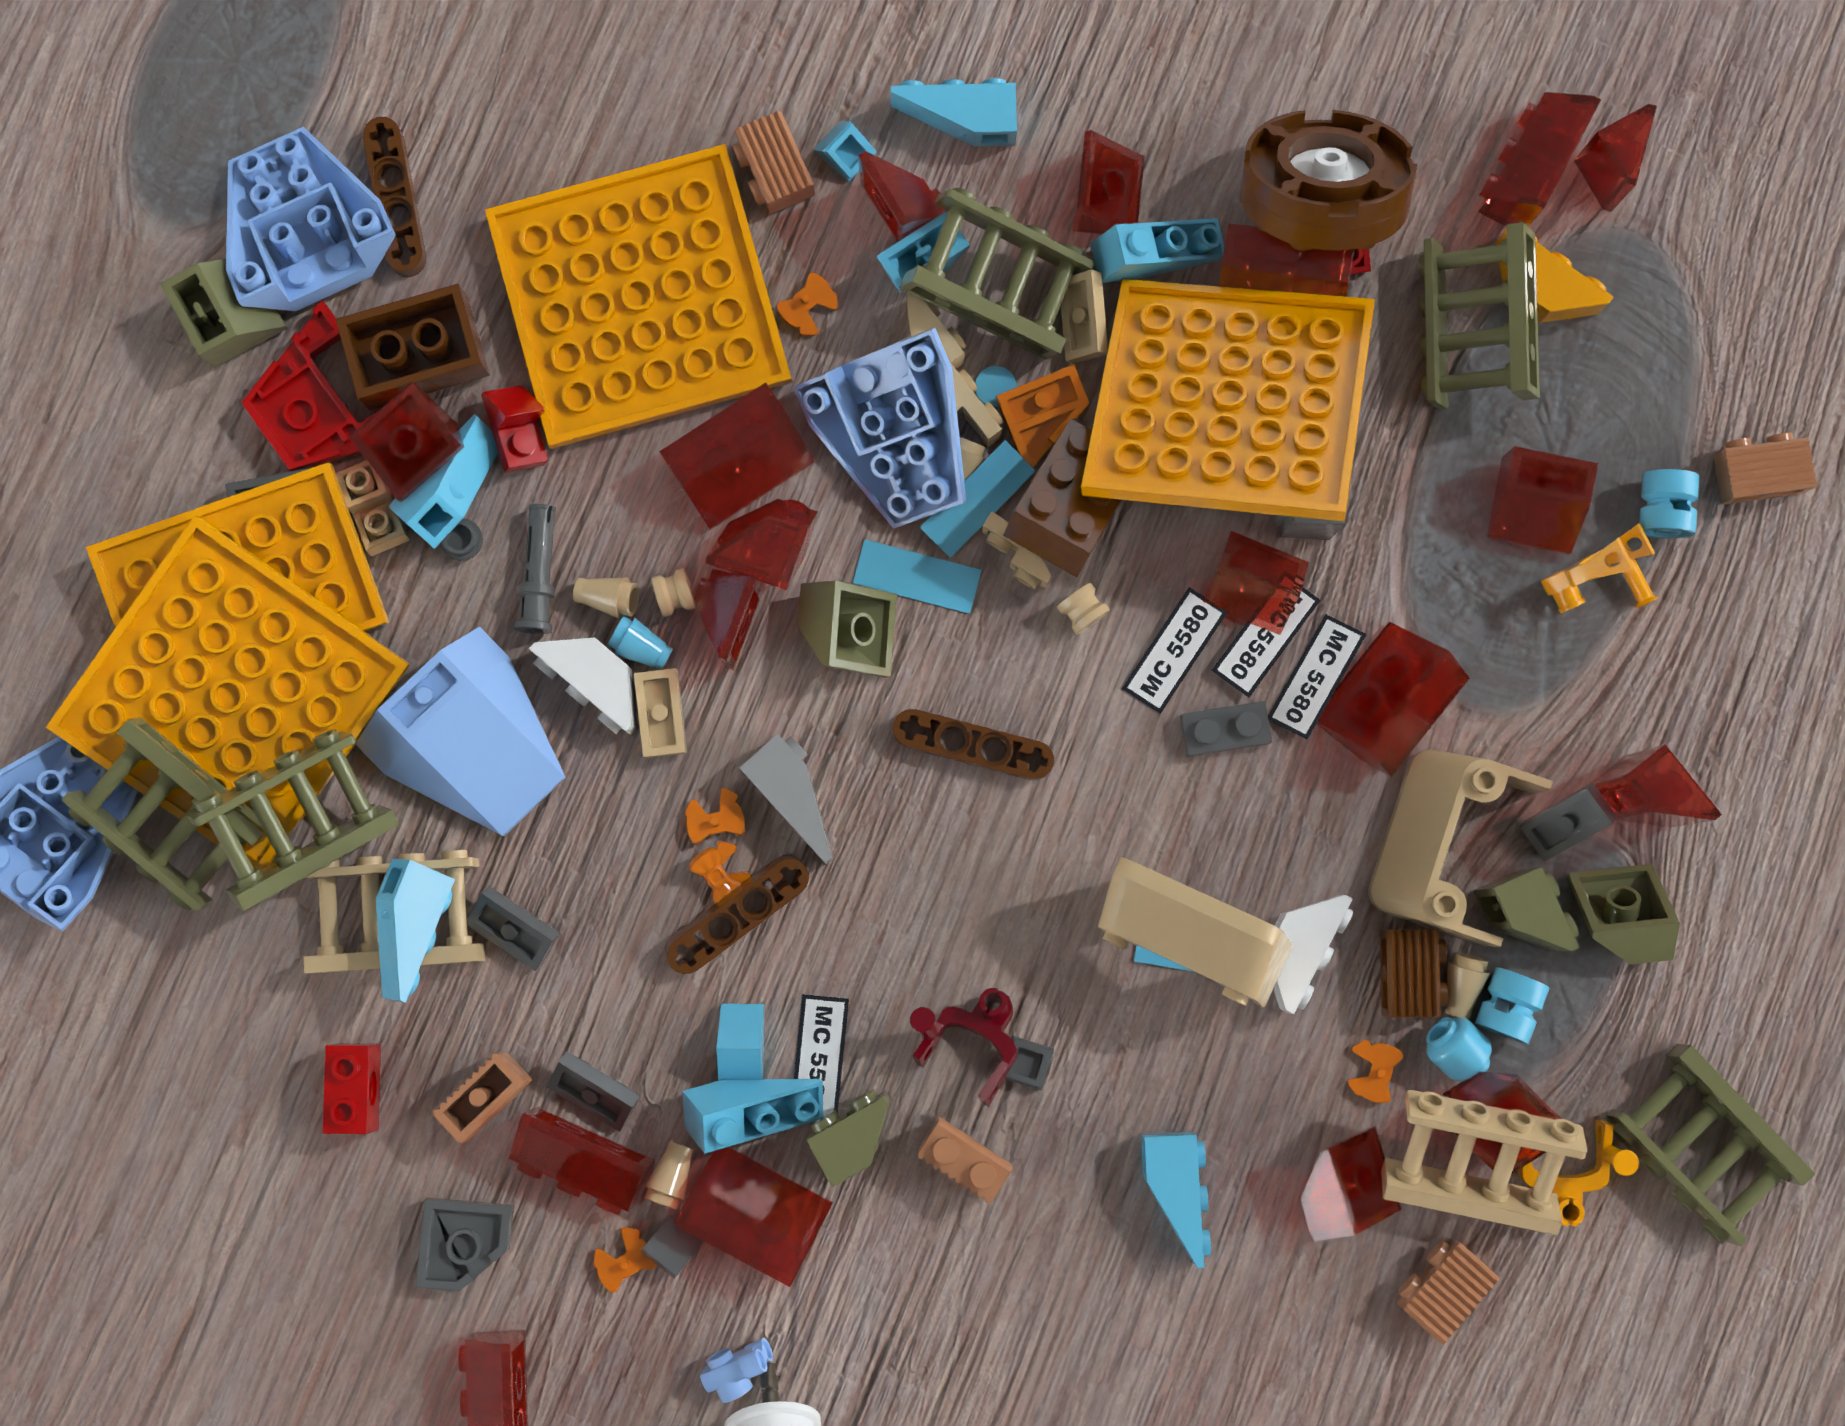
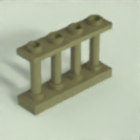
(966, 298)
(1519, 333)
(175, 772)
(291, 862)
(1750, 1134)

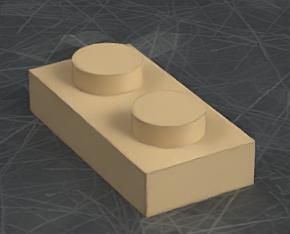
(1084, 318)
(660, 713)

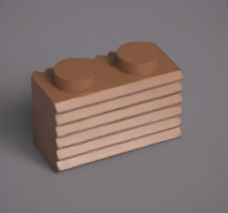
(773, 162)
(1764, 469)
(482, 1096)
(964, 1160)
(1446, 1289)

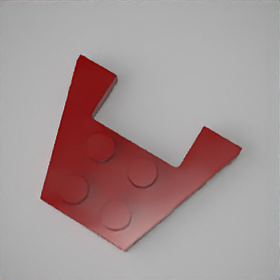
(299, 406)

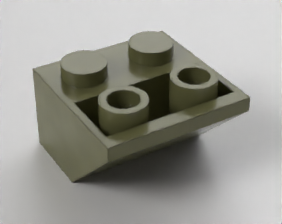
(213, 315)
(1528, 910)
(849, 1142)

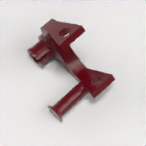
(981, 1022)

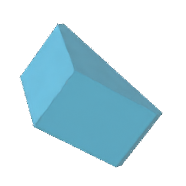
(917, 249)
(740, 1042)

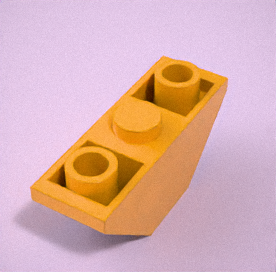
(1562, 289)

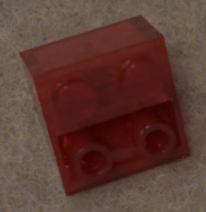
(1541, 499)

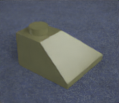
(849, 626)
(1627, 912)

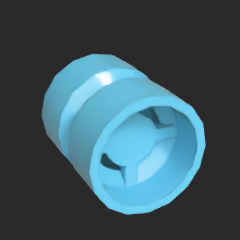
(1669, 503)
(1516, 990)

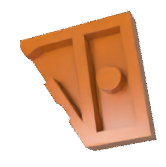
(1041, 411)

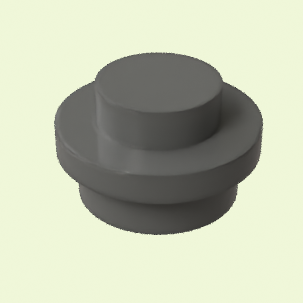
(463, 541)

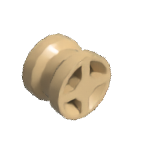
(673, 592)
(1083, 608)

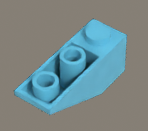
(969, 112)
(1156, 248)
(449, 492)
(407, 917)
(745, 1110)
(1172, 1174)

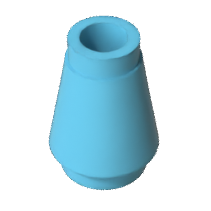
(639, 644)

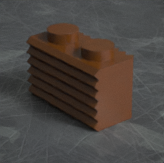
(1412, 973)

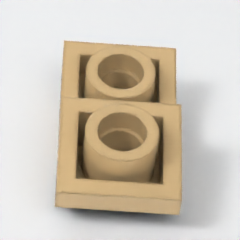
(368, 502)
(1028, 566)

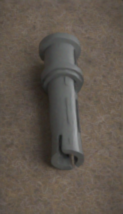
(536, 588)

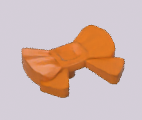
(795, 310)
(729, 818)
(709, 865)
(1383, 1060)
(614, 1271)

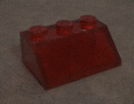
(1536, 157)
(1268, 263)
(737, 456)
(1392, 697)
(1654, 790)
(579, 1160)
(754, 1214)
(494, 1378)

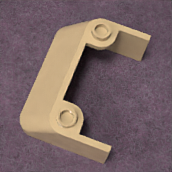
(1421, 834)
(1194, 932)

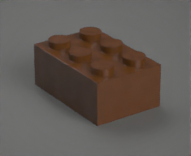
(413, 340)
(1053, 514)

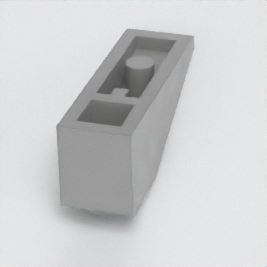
(788, 786)

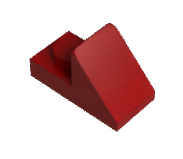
(514, 426)

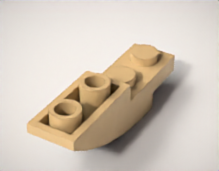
(982, 418)

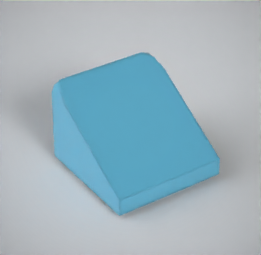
(842, 147)

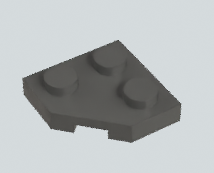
(461, 1241)

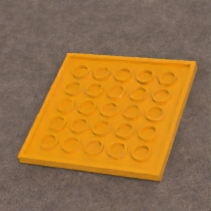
(637, 296)
(1230, 399)
(230, 673)

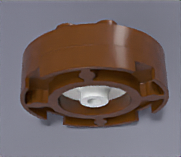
(1328, 180)

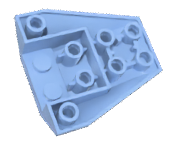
(299, 225)
(893, 426)
(466, 736)
(45, 855)

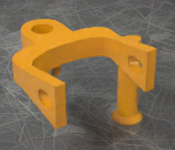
(1597, 565)
(1571, 1187)

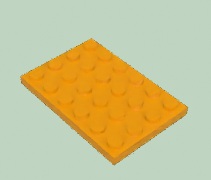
(289, 524)

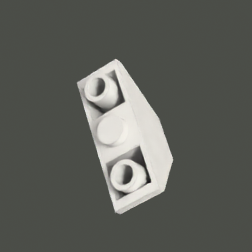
(593, 676)
(1311, 933)

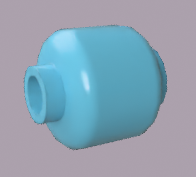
(1458, 1048)

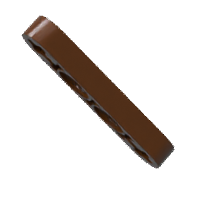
(397, 196)
(974, 739)
(732, 908)

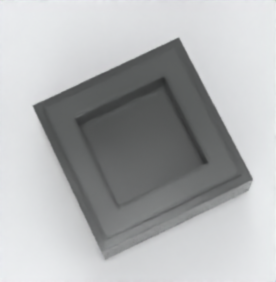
(1031, 1063)
(671, 1247)

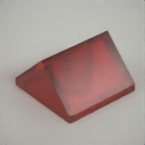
(1615, 157)
(1107, 185)
(408, 440)
(1256, 583)

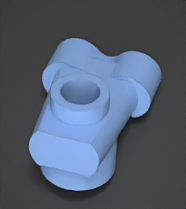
(731, 1372)

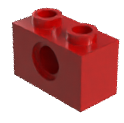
(351, 1088)

